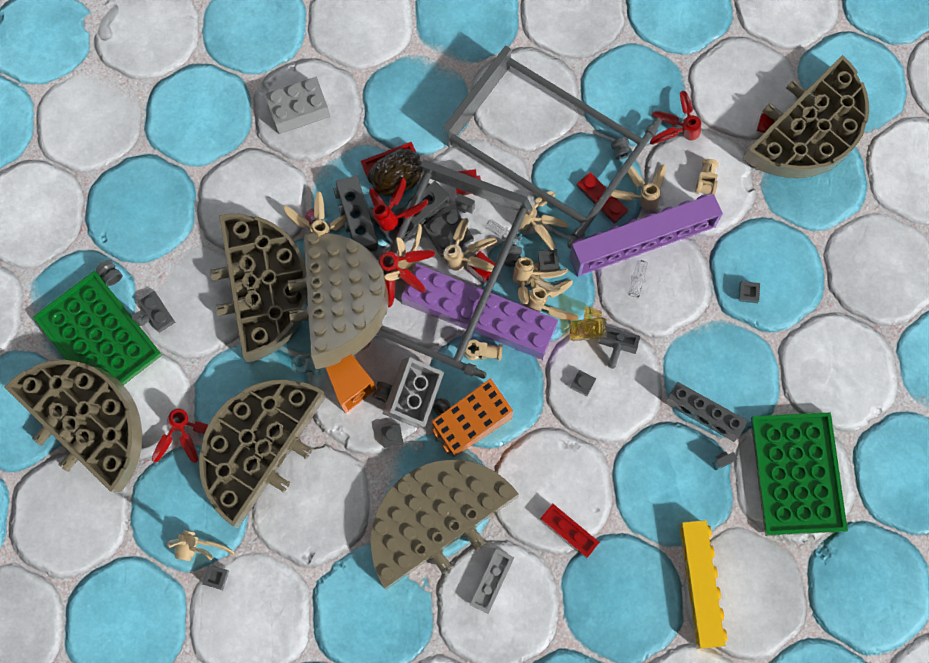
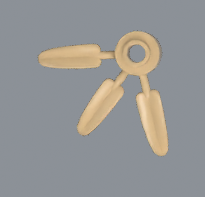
(650, 193)
(529, 220)
(319, 226)
(456, 258)
(403, 264)
(524, 273)
(538, 297)
(186, 546)

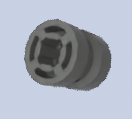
(109, 273)

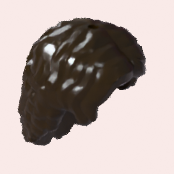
(389, 171)

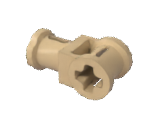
(707, 179)
(483, 351)

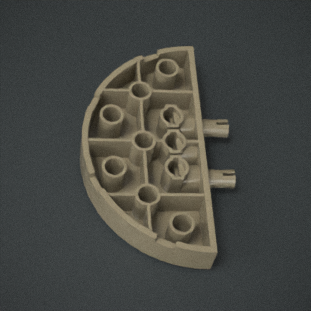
(816, 128)
(259, 267)
(344, 297)
(86, 414)
(251, 441)
(431, 512)

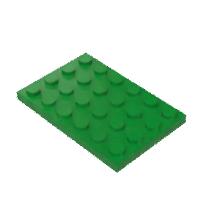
(97, 330)
(798, 474)

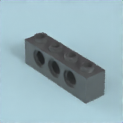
(351, 187)
(439, 199)
(706, 412)

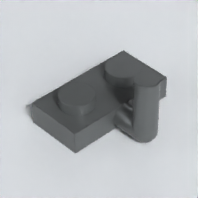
(155, 312)
(619, 341)

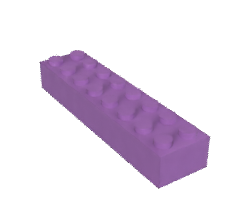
(645, 234)
(500, 320)

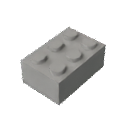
(297, 105)
(413, 392)

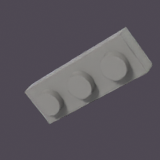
(492, 581)

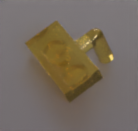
(589, 327)

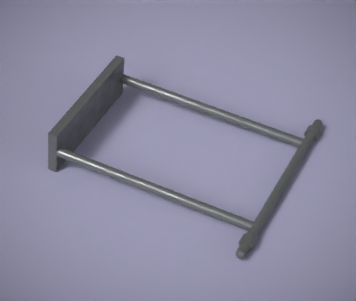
(484, 88)
(489, 192)

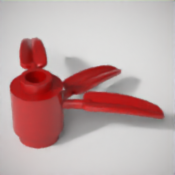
(690, 127)
(384, 215)
(405, 274)
(185, 439)

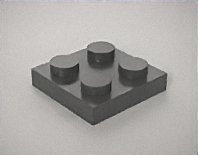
(442, 231)

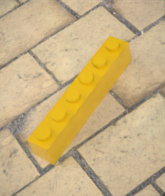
(702, 586)

